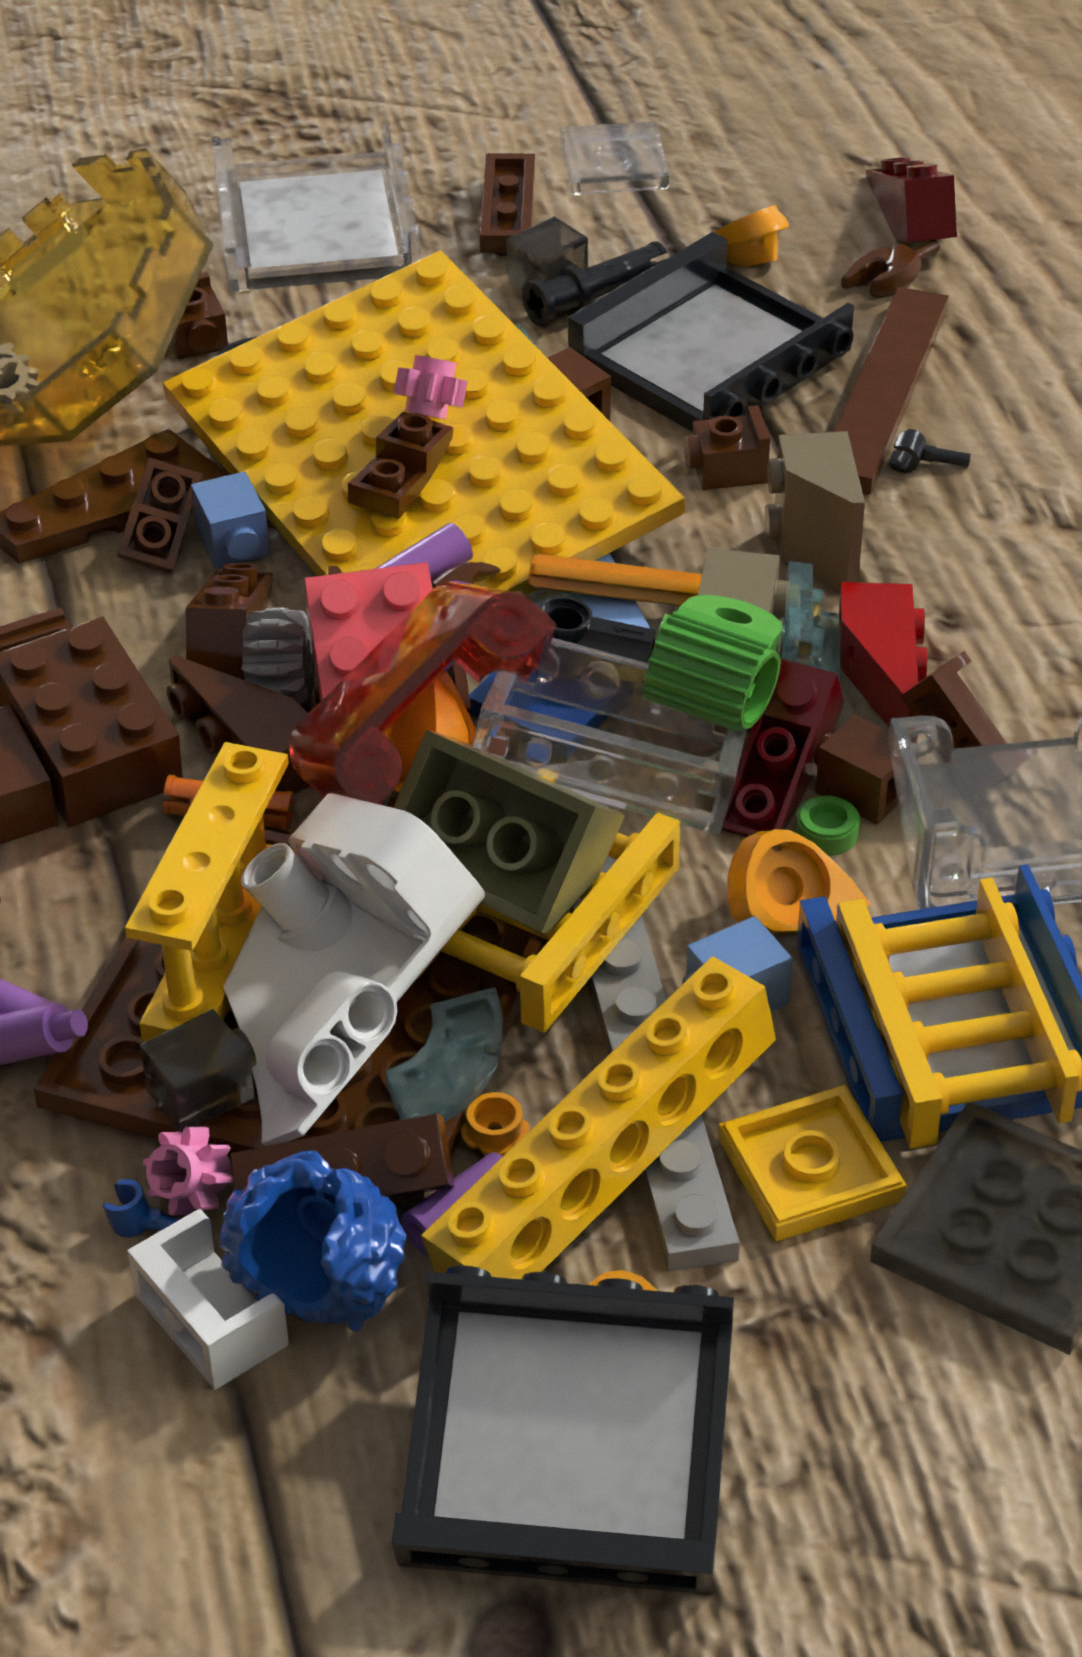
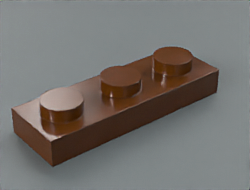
(506, 199)
(396, 1156)

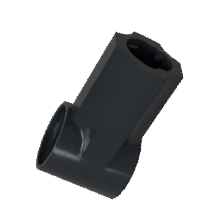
(578, 626)

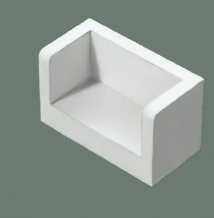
(198, 1304)

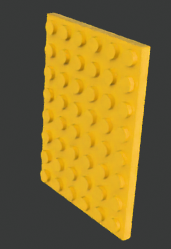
(527, 451)

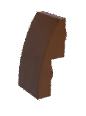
(403, 464)
(159, 516)

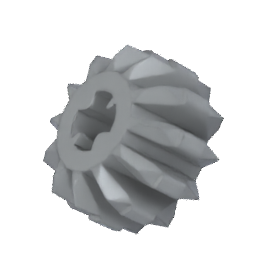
(279, 652)

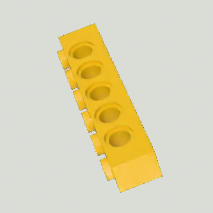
(607, 1128)

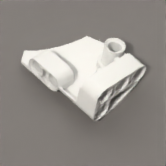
(337, 948)

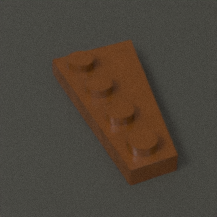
(92, 498)

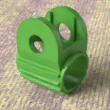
(710, 663)

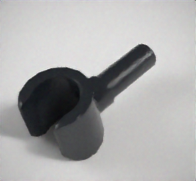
(912, 448)

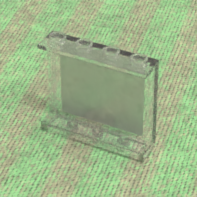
(314, 217)

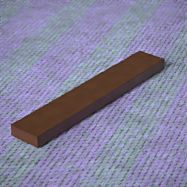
(890, 378)

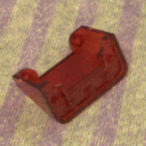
(480, 627)

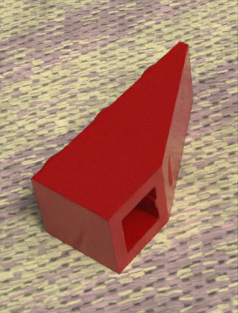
(880, 644)

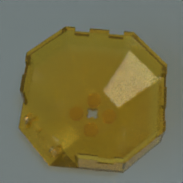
(96, 293)

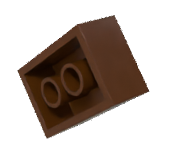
(90, 720)

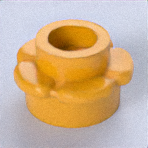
(494, 1123)

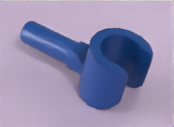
(135, 1213)

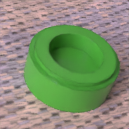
(829, 823)

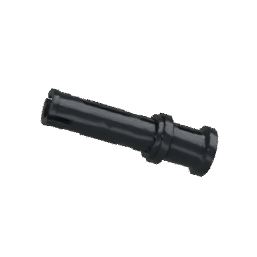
(578, 287)

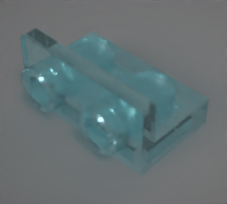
(809, 632)

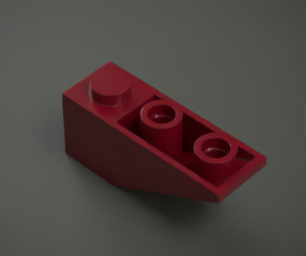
(915, 199)
(782, 749)

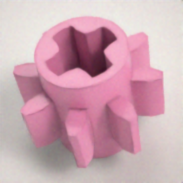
(430, 387)
(188, 1170)

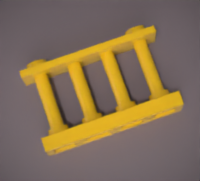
(196, 891)
(588, 934)
(910, 1043)

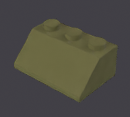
(511, 829)

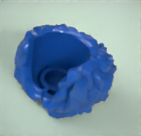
(314, 1240)

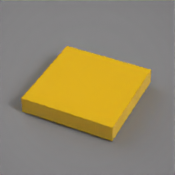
(811, 1163)

